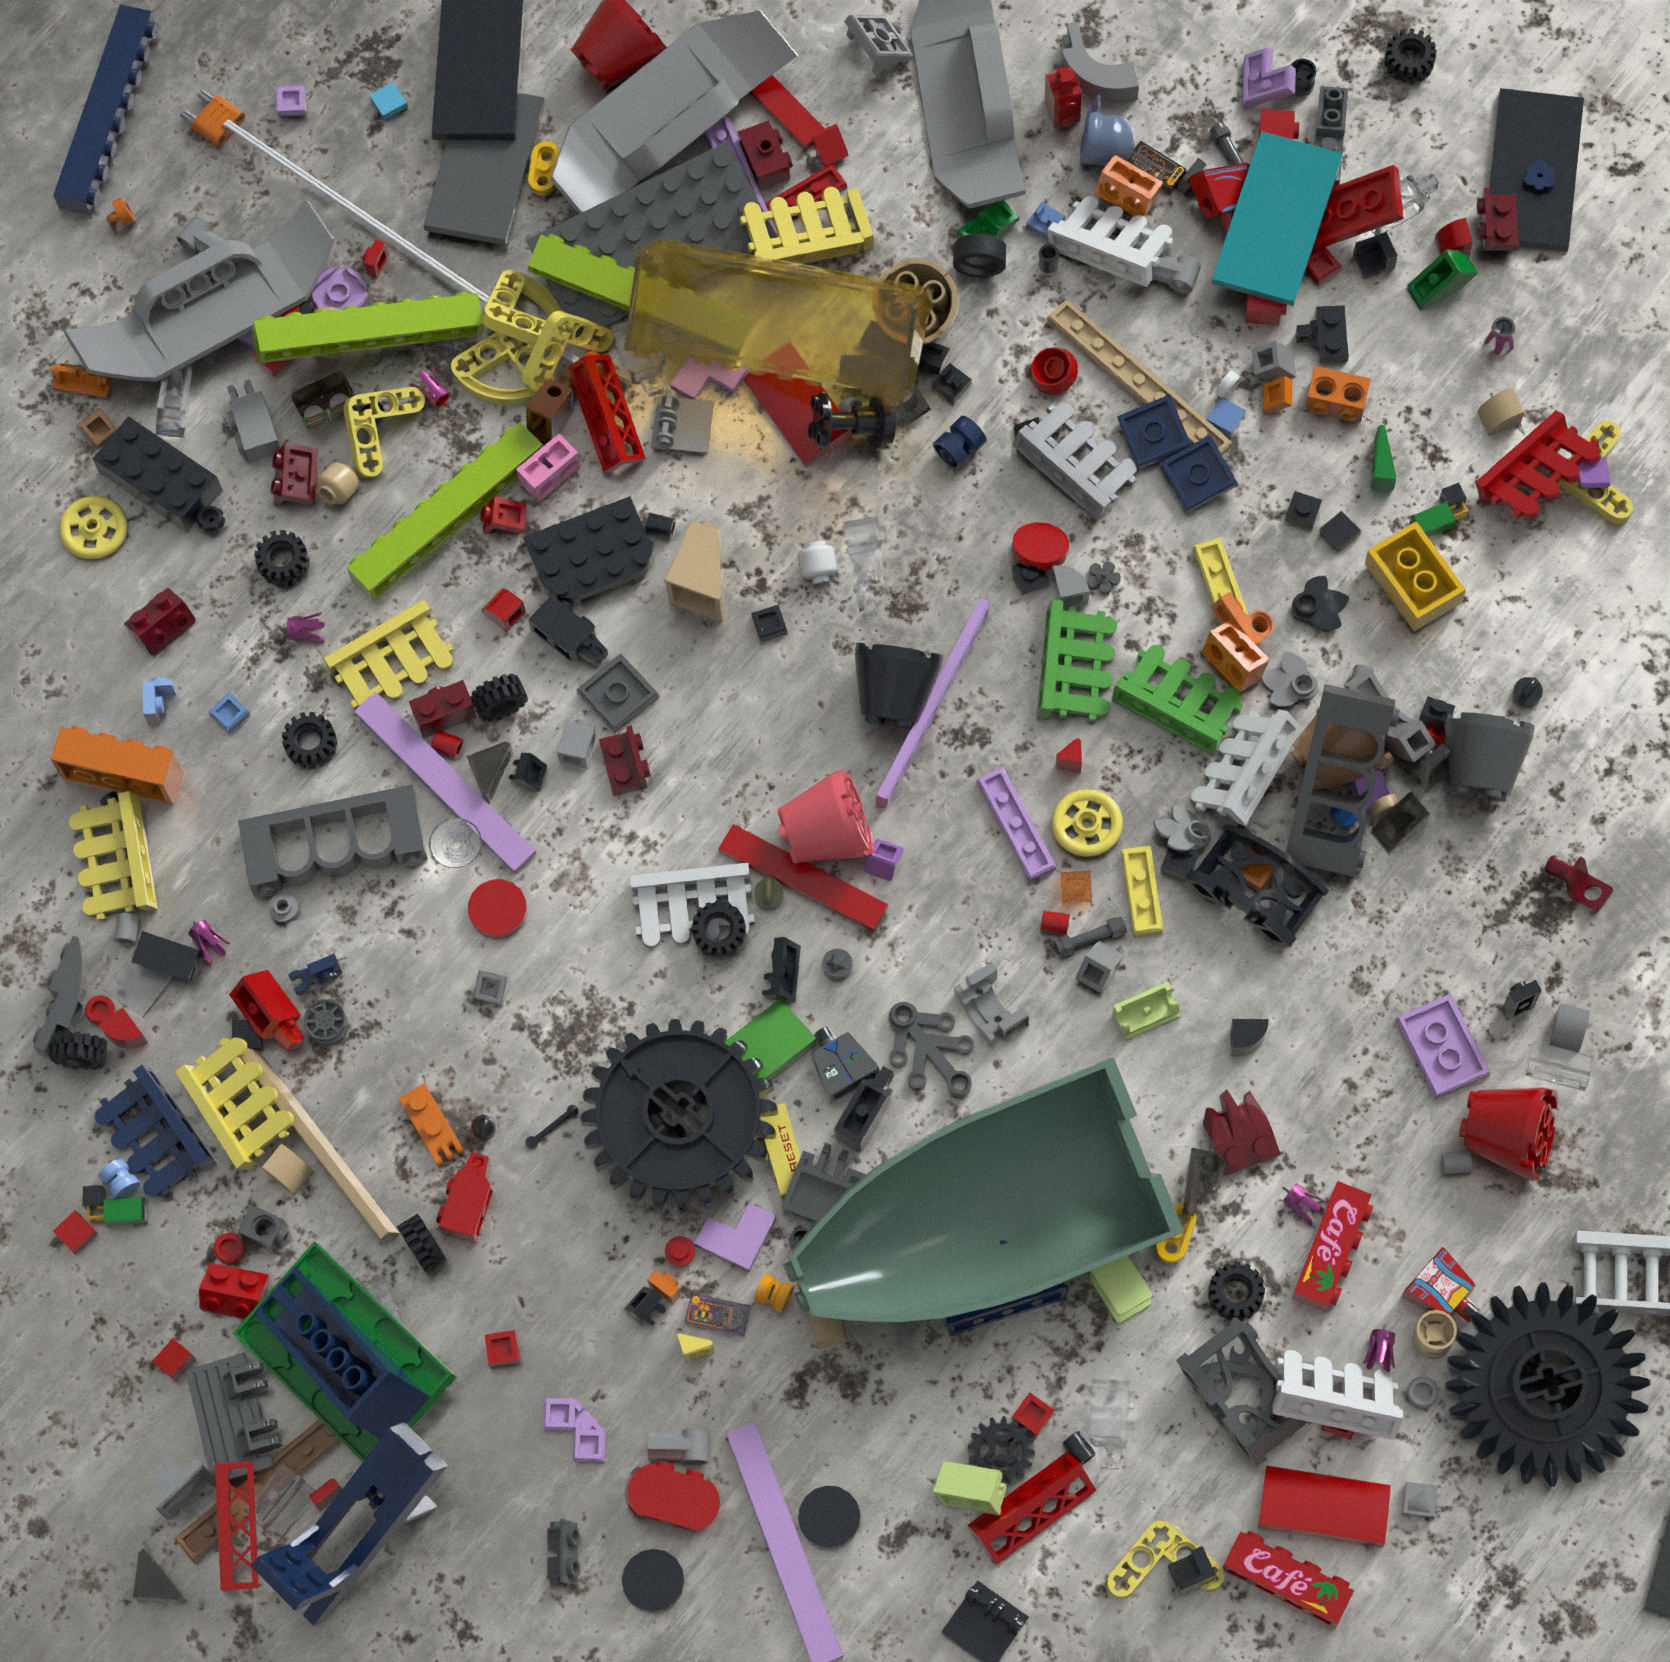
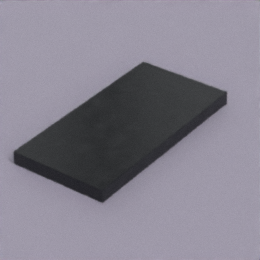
(478, 70)
(1529, 130)

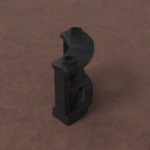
(1268, 921)

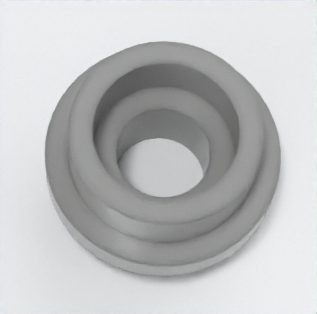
(286, 915)

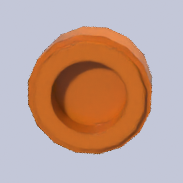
(121, 212)

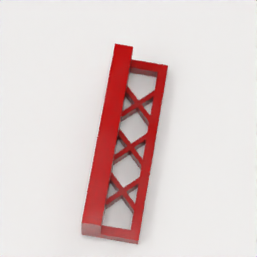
(600, 412)
(1030, 1496)
(224, 1525)

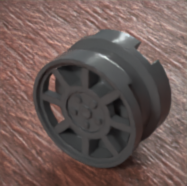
(326, 1023)

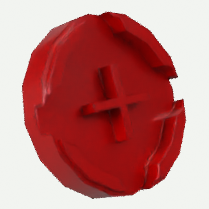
(1040, 545)
(497, 908)

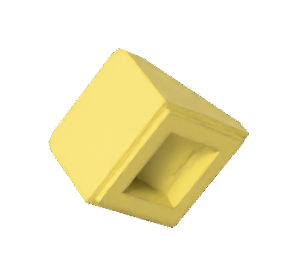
(694, 1347)

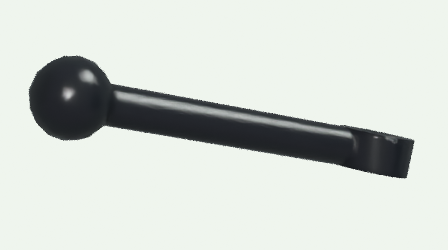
(532, 1142)

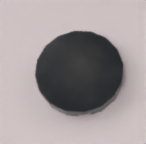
(829, 1517)
(653, 1580)

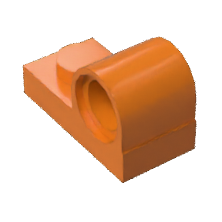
(1230, 608)

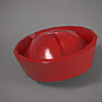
(1053, 370)

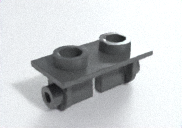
(564, 1538)

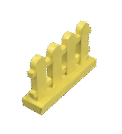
(817, 245)
(391, 632)
(136, 867)
(211, 1102)

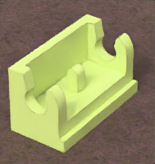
(1146, 1011)
(970, 1488)

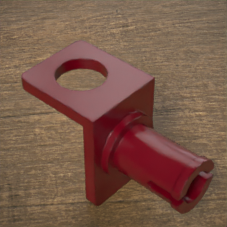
(1578, 881)

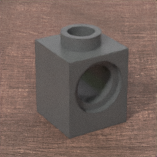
(255, 1220)

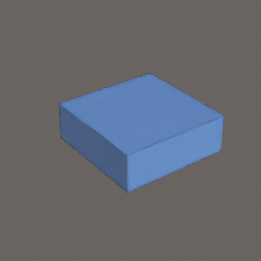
(1226, 416)
(229, 713)

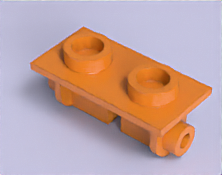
(78, 380)

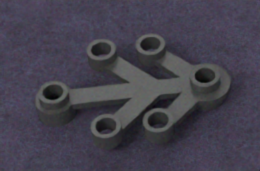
(928, 1045)

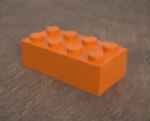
(117, 764)

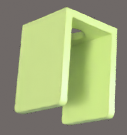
(1121, 1288)

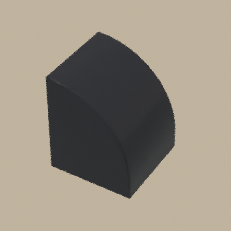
(1247, 1035)

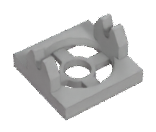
(884, 61)
(177, 1485)

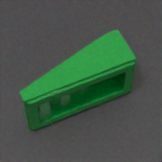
(1383, 469)

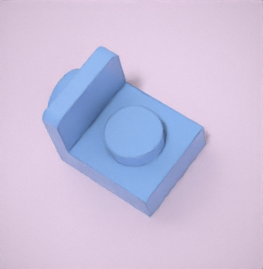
(153, 697)

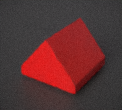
(1070, 757)

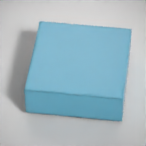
(388, 101)

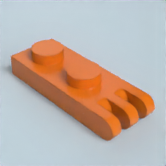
(430, 1123)

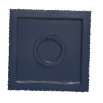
(1154, 431)
(1199, 474)

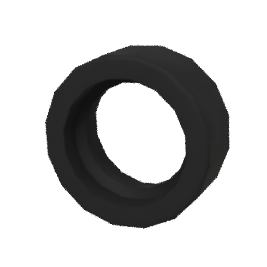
(979, 255)

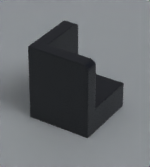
(1375, 255)
(1191, 1571)

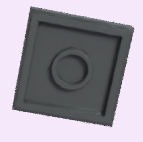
(617, 693)

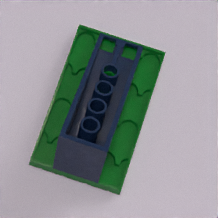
(343, 1352)

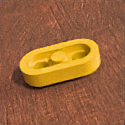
(542, 170)
(1180, 1241)

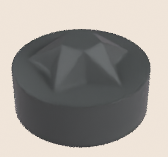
(837, 964)

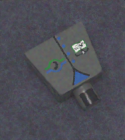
(841, 1063)

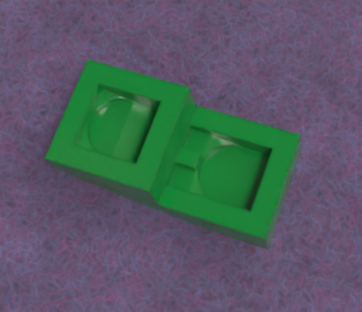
(993, 221)

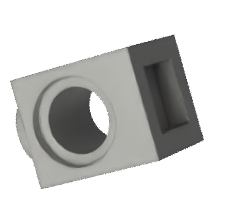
(577, 743)

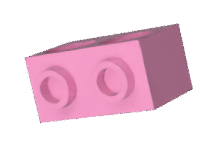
(548, 468)

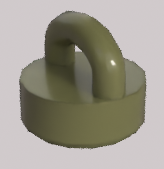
(768, 893)

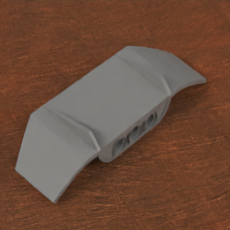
(966, 100)
(666, 106)
(208, 302)

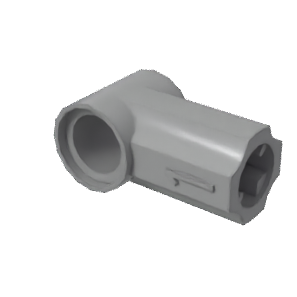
(197, 236)
(1178, 272)
(689, 1447)

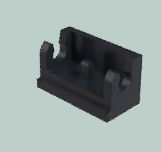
(166, 956)

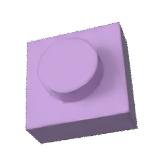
(291, 100)

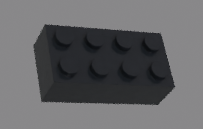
(157, 474)

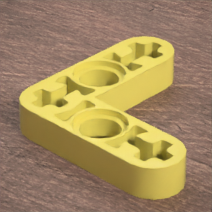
(558, 338)
(366, 421)
(1617, 497)
(1167, 1550)

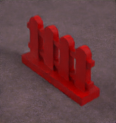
(1524, 460)

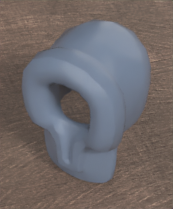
(1105, 137)

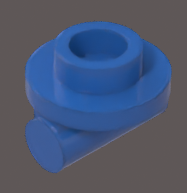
(1342, 817)

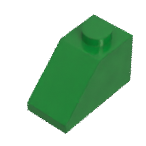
(1442, 277)

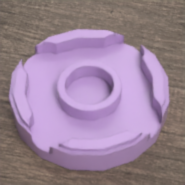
(339, 289)

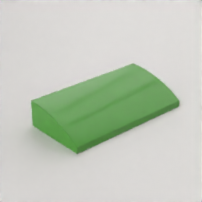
(776, 1039)

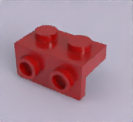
(231, 1290)

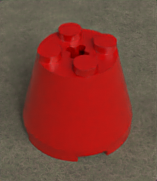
(616, 43)
(1512, 1127)

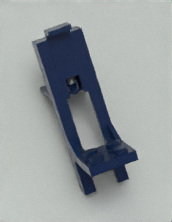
(395, 1482)

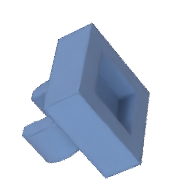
(1042, 219)

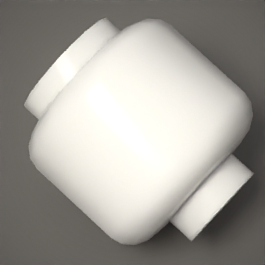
(817, 562)

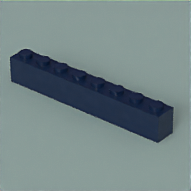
(105, 110)

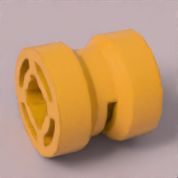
(776, 1297)

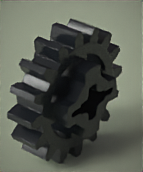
(1012, 1441)

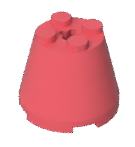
(826, 822)

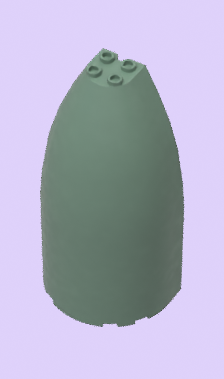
(1040, 1170)

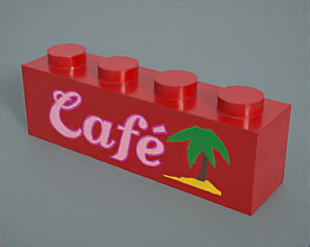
(1332, 1246)
(1288, 1579)

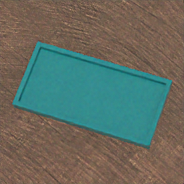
(1277, 218)

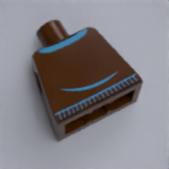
(550, 409)

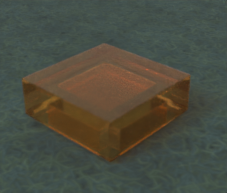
(1076, 887)

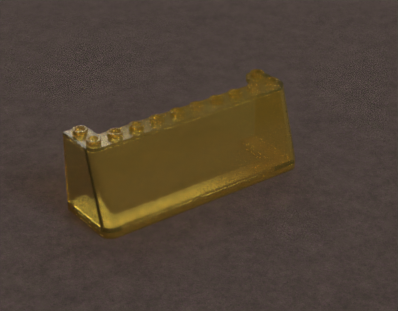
(778, 318)

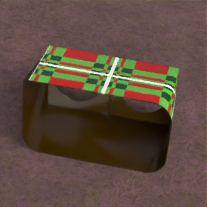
(312, 393)

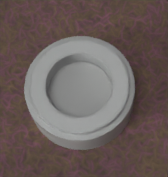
(1422, 1393)

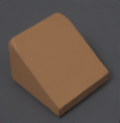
(96, 427)

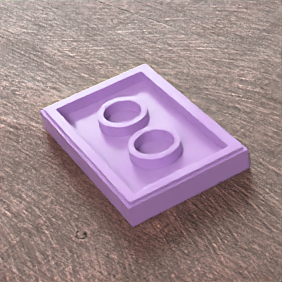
(1443, 1046)

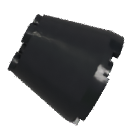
(894, 683)

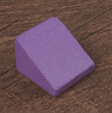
(1594, 475)
(1381, 790)
(884, 860)

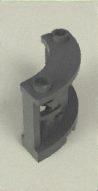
(1203, 1377)

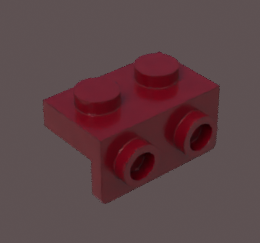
(160, 621)

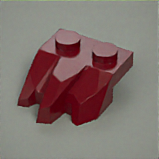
(1240, 1132)

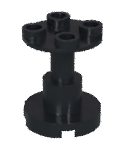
(862, 420)

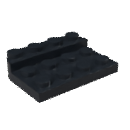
(591, 552)

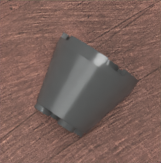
(1485, 754)

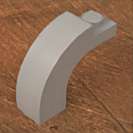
(1111, 82)
(1410, 737)

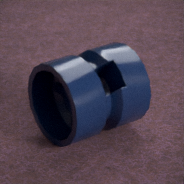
(956, 445)

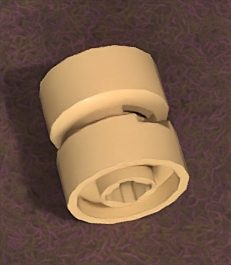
(1434, 1334)

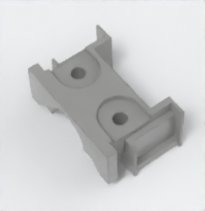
(987, 1008)

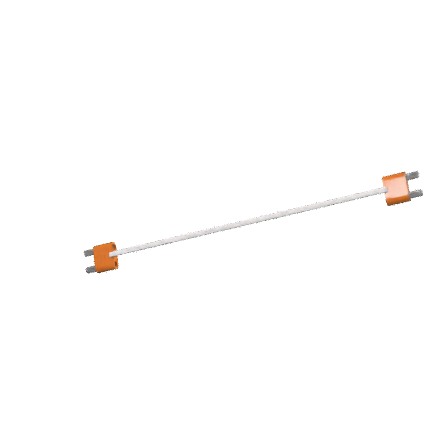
(223, 119)

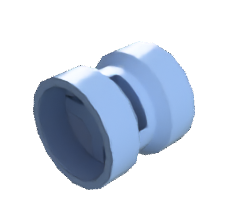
(119, 1179)

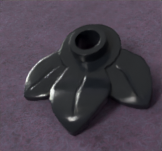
(1324, 604)

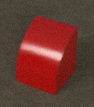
(1454, 237)
(504, 609)
(122, 1030)

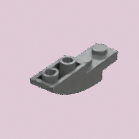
(1331, 120)
(69, 988)

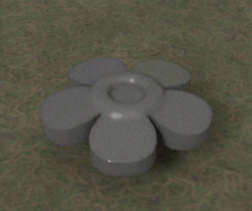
(1103, 577)

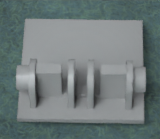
(682, 423)

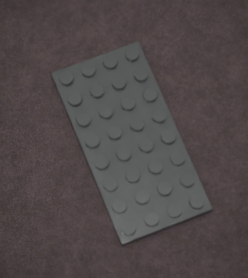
(686, 204)

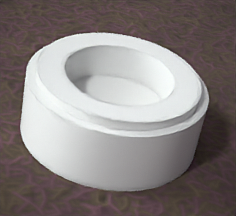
(1228, 385)

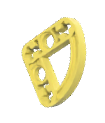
(499, 313)
(504, 351)

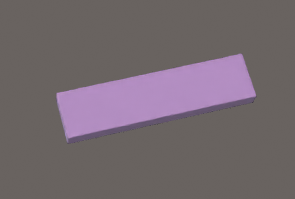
(1016, 824)

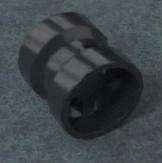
(1304, 77)

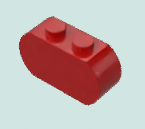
(672, 1496)

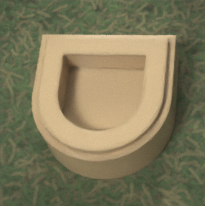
(1382, 806)

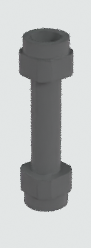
(1222, 135)
(1114, 927)

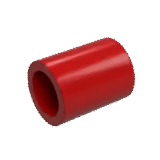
(447, 743)
(1055, 922)

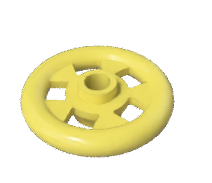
(104, 546)
(1080, 800)

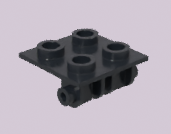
(985, 1623)

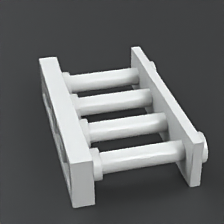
(1622, 1246)

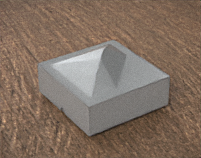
(491, 986)
(1420, 1500)

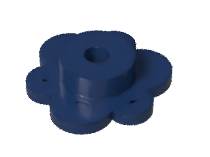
(1541, 170)

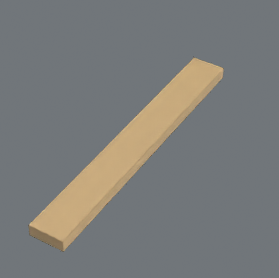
(1128, 370)
(324, 1151)

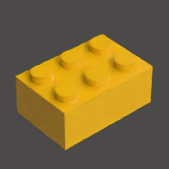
(1415, 576)

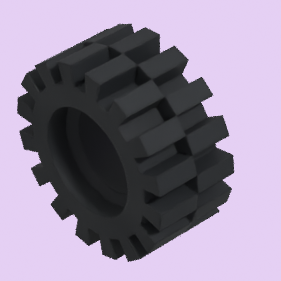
(1413, 42)
(274, 544)
(499, 697)
(299, 727)
(712, 911)
(78, 1050)
(421, 1243)
(1236, 1273)

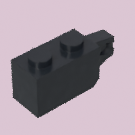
(567, 632)
(865, 1110)

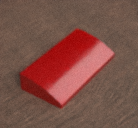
(791, 412)
(1324, 1506)

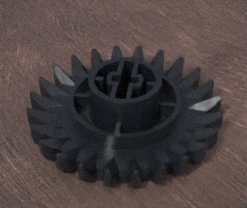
(685, 1074)
(1501, 1412)

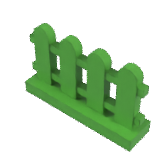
(1067, 675)
(1170, 713)

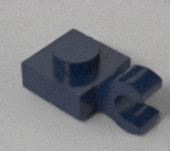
(321, 971)

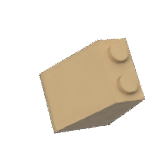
(697, 572)

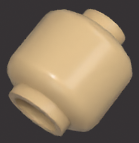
(337, 483)

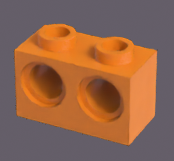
(1128, 187)
(1339, 387)
(1235, 655)

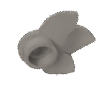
(1285, 681)
(1183, 830)

